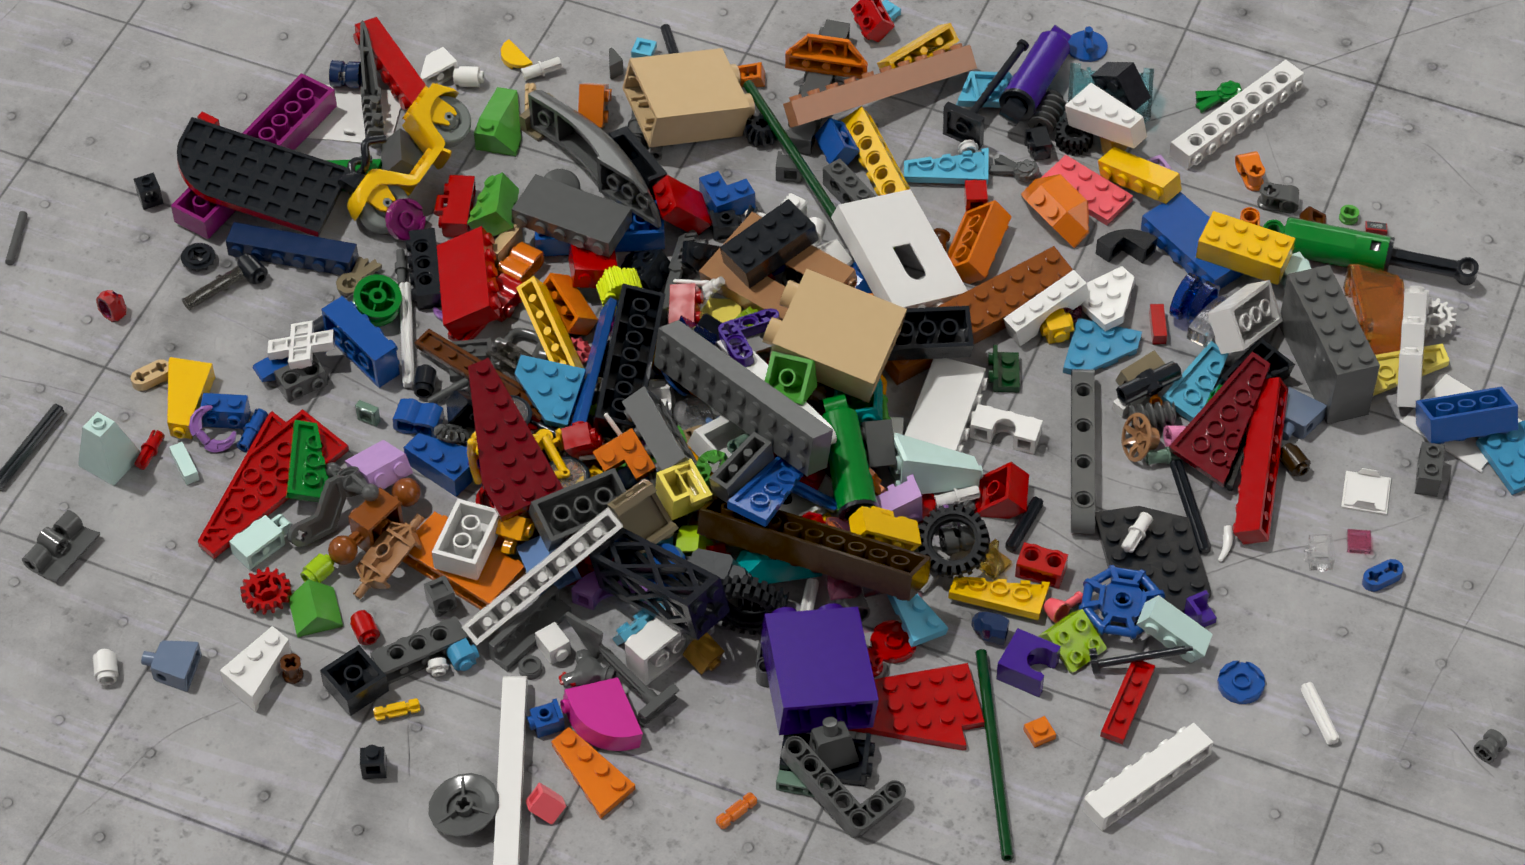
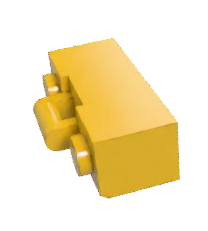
(884, 527)

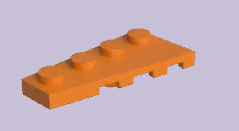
(596, 776)

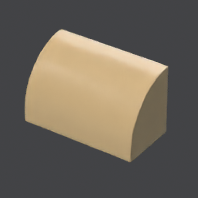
(505, 242)

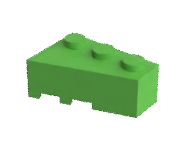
(495, 205)

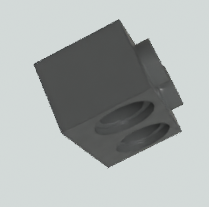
(299, 382)
(1429, 469)

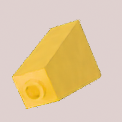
(185, 391)

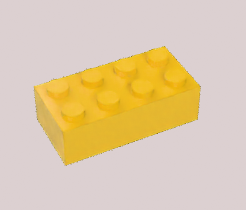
(1245, 247)

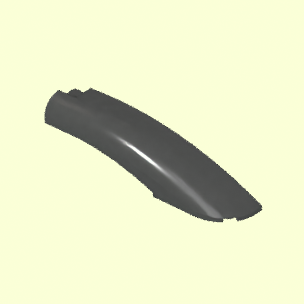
(596, 151)

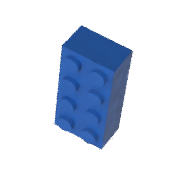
(362, 341)
(1467, 415)

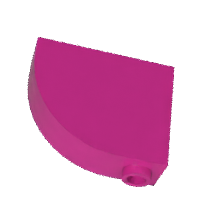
(602, 715)

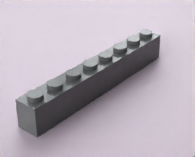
(803, 135)

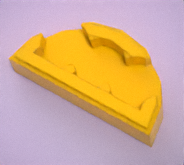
(513, 56)

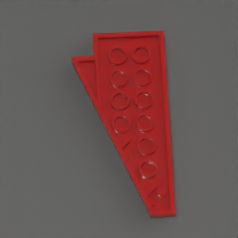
(261, 480)
(927, 707)

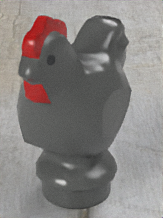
(587, 671)

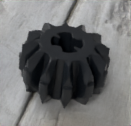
(759, 131)

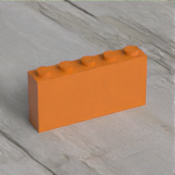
(496, 576)

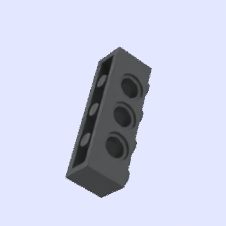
(844, 183)
(416, 660)

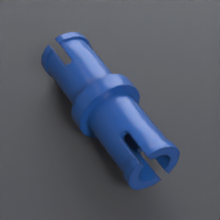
(251, 429)

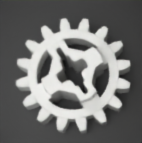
(1439, 318)

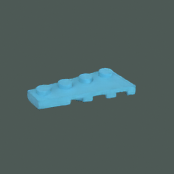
(948, 168)
(1197, 382)

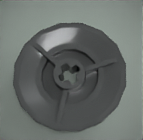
(457, 793)

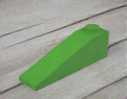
(499, 124)

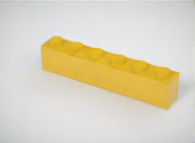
(548, 323)

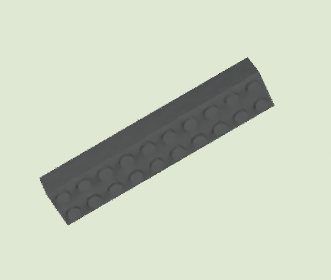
(743, 397)

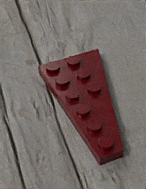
(1217, 430)

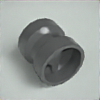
(1489, 747)

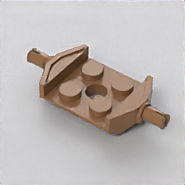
(376, 569)

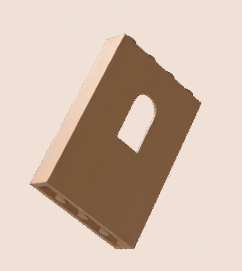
(769, 292)

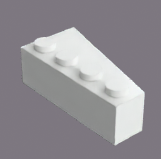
(1105, 117)

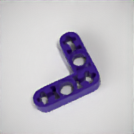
(740, 332)

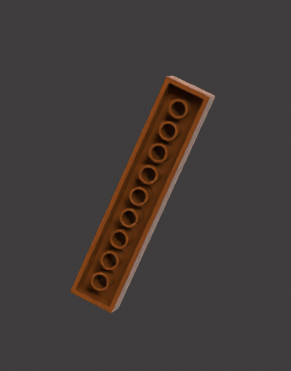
(995, 301)

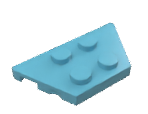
(975, 86)

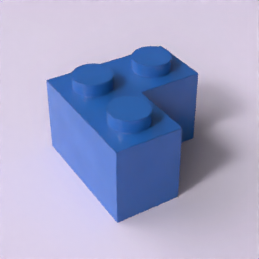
(725, 197)

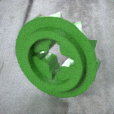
(712, 457)

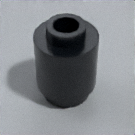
(252, 268)
(424, 381)

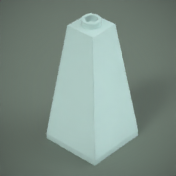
(106, 449)
(933, 466)

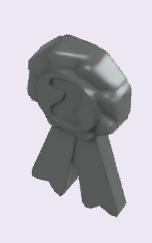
(1022, 170)

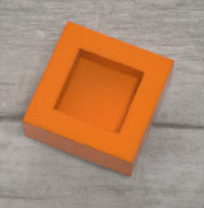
(1039, 731)

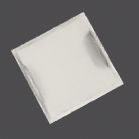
(1366, 491)

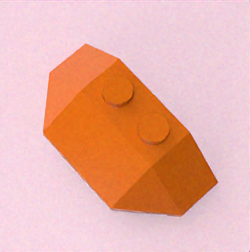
(826, 56)
(1060, 206)

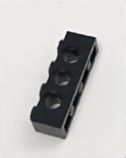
(425, 268)

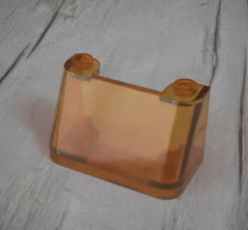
(1377, 304)

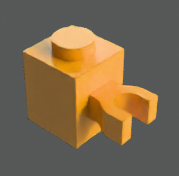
(514, 529)

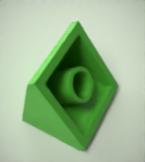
(792, 376)
(314, 608)

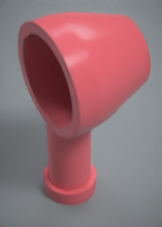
(1058, 609)

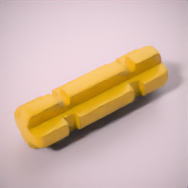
(396, 709)

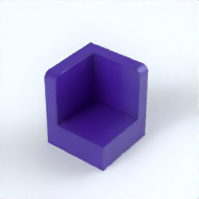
(1198, 609)

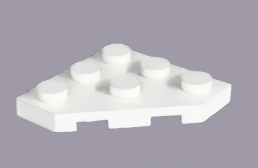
(1109, 298)

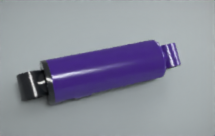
(1034, 76)

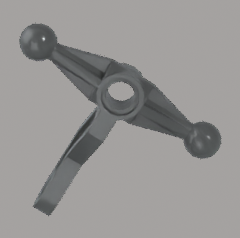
(338, 486)

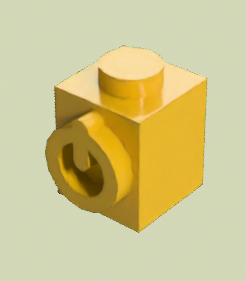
(1057, 326)

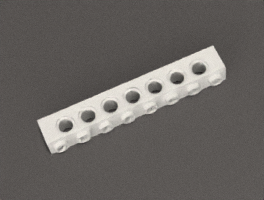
(1236, 114)
(542, 576)

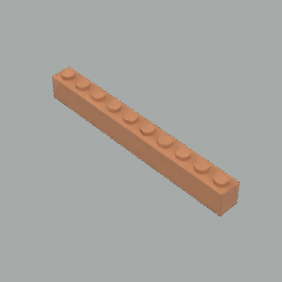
(879, 86)

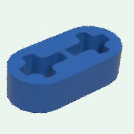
(1384, 577)

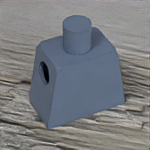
(1301, 415)
(174, 663)

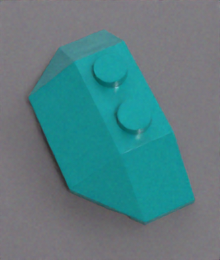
(772, 570)

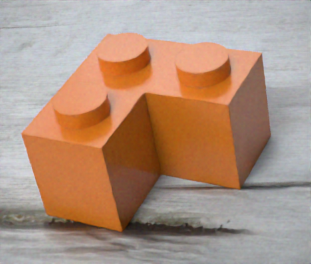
(593, 102)
(628, 450)

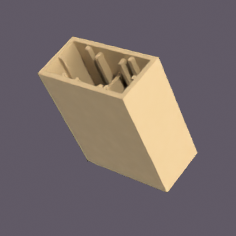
(687, 97)
(839, 329)

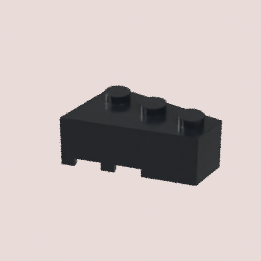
(1279, 364)

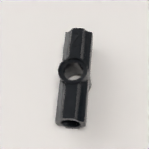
(1149, 382)

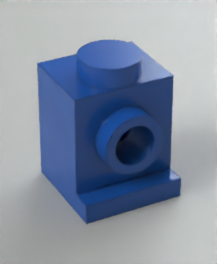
(546, 719)

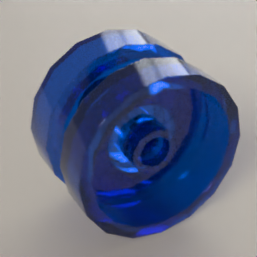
(1192, 297)

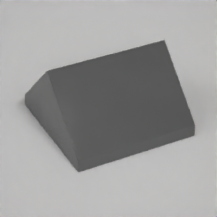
(400, 153)

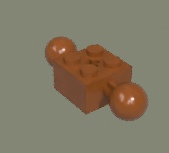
(372, 518)

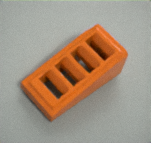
(756, 74)

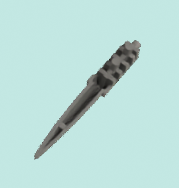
(370, 91)
(678, 270)

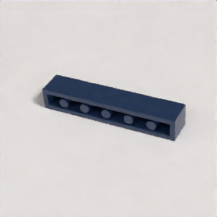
(292, 249)

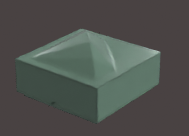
(367, 413)

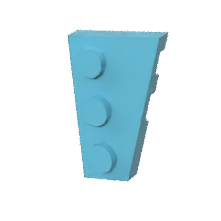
(918, 620)

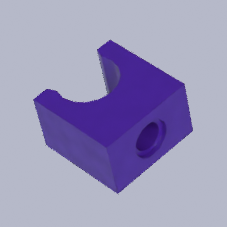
(1022, 653)

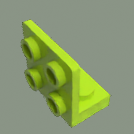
(1075, 637)

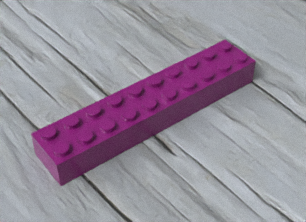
(284, 123)

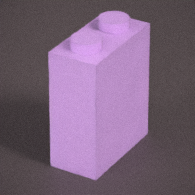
(381, 464)

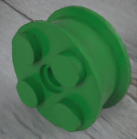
(378, 299)

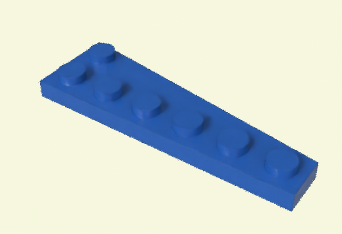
(766, 492)

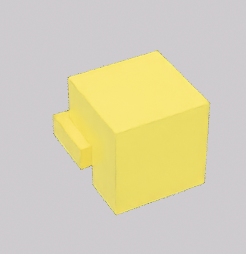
(682, 489)

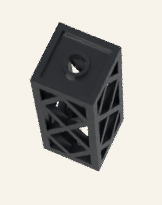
(697, 605)

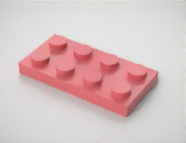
(1103, 196)

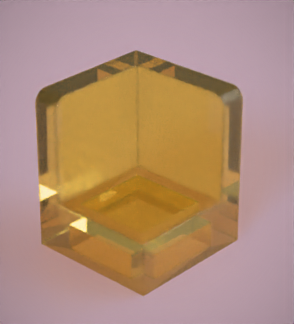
(996, 562)

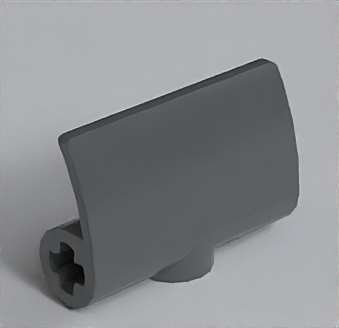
(59, 547)

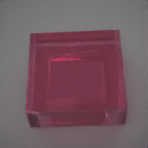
(1358, 541)

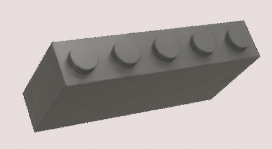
(572, 215)

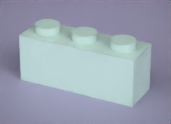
(1174, 628)

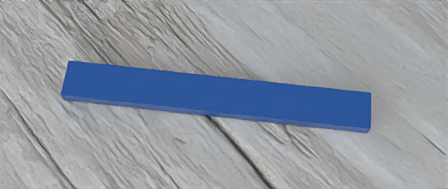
(594, 361)

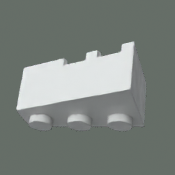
(256, 667)

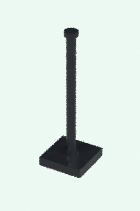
(969, 125)

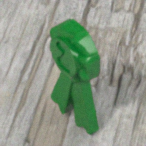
(1224, 93)

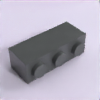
(741, 466)

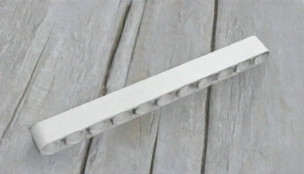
(510, 770)

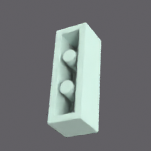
(184, 463)

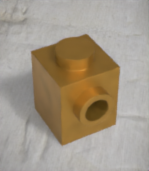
(704, 654)

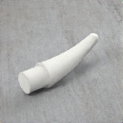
(1228, 538)

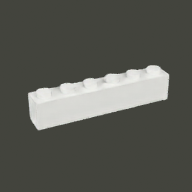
(1147, 776)

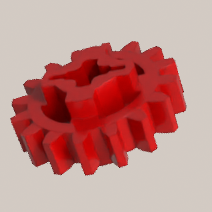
(265, 590)

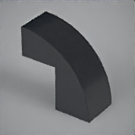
(1131, 241)

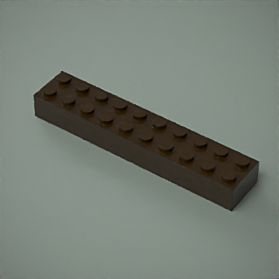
(820, 549)

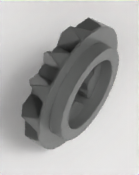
(451, 433)

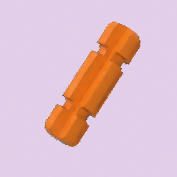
(736, 810)

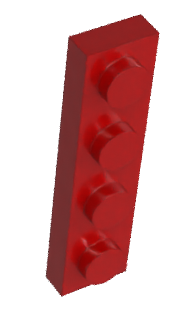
(1127, 701)

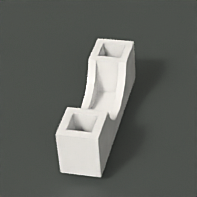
(1026, 320)

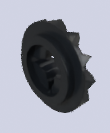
(201, 250)

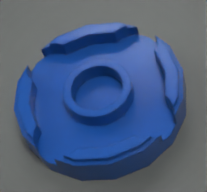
(1241, 682)

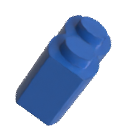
(417, 417)

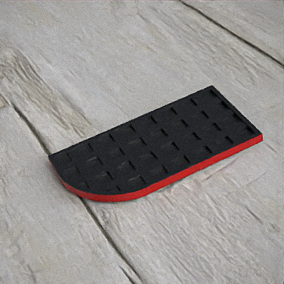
(258, 176)

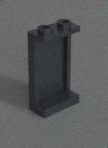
(646, 164)
(850, 774)

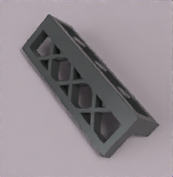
(519, 635)

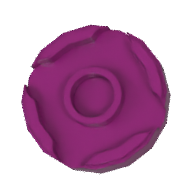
(403, 217)

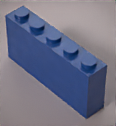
(1178, 232)

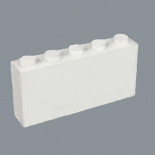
(947, 403)

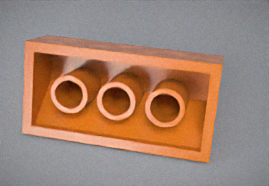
(978, 241)

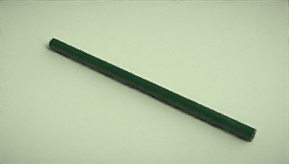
(790, 148)
(994, 755)

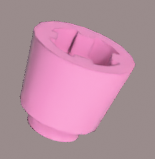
(1170, 433)

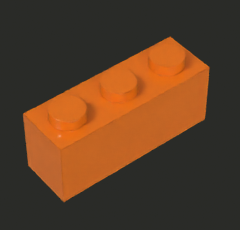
(571, 304)

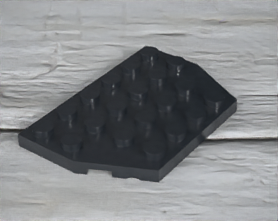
(1166, 552)

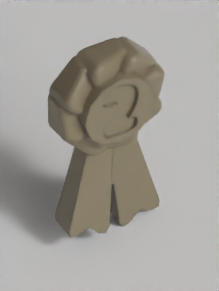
(347, 282)

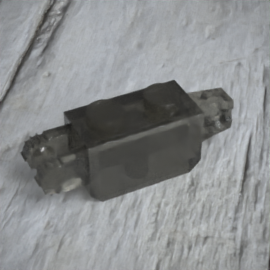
(507, 358)

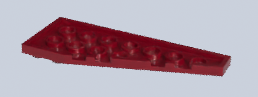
(509, 456)

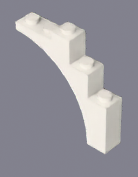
(1412, 346)

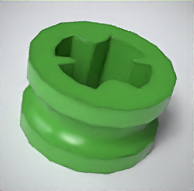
(1347, 219)

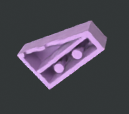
(903, 499)

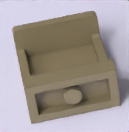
(643, 513)

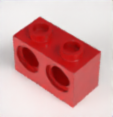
(1040, 567)

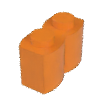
(521, 262)

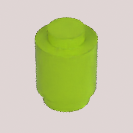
(318, 568)

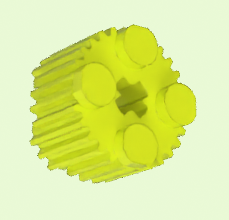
(612, 282)

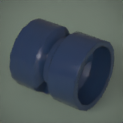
(352, 76)

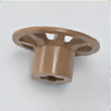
(1143, 437)

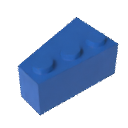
(440, 462)

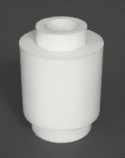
(468, 76)
(105, 666)

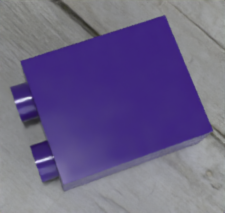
(818, 668)

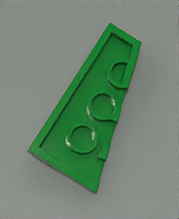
(306, 463)

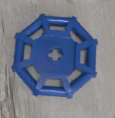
(1113, 610)

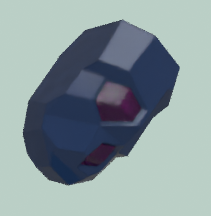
(991, 627)

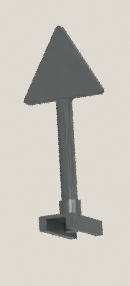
(592, 640)

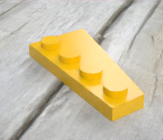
(1013, 598)

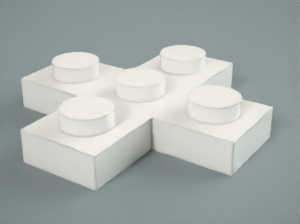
(301, 345)

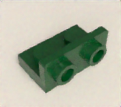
(1004, 371)

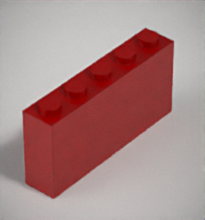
(468, 281)

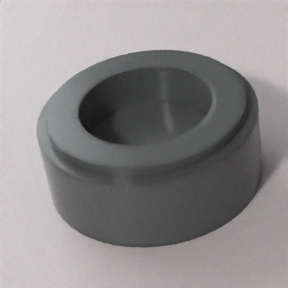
(530, 666)

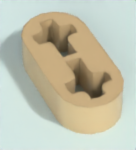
(150, 374)

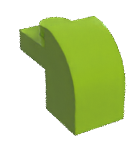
(689, 540)

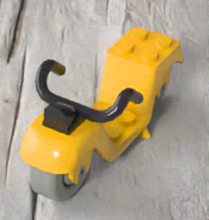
(434, 123)

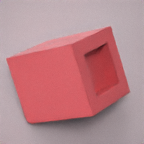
(545, 803)

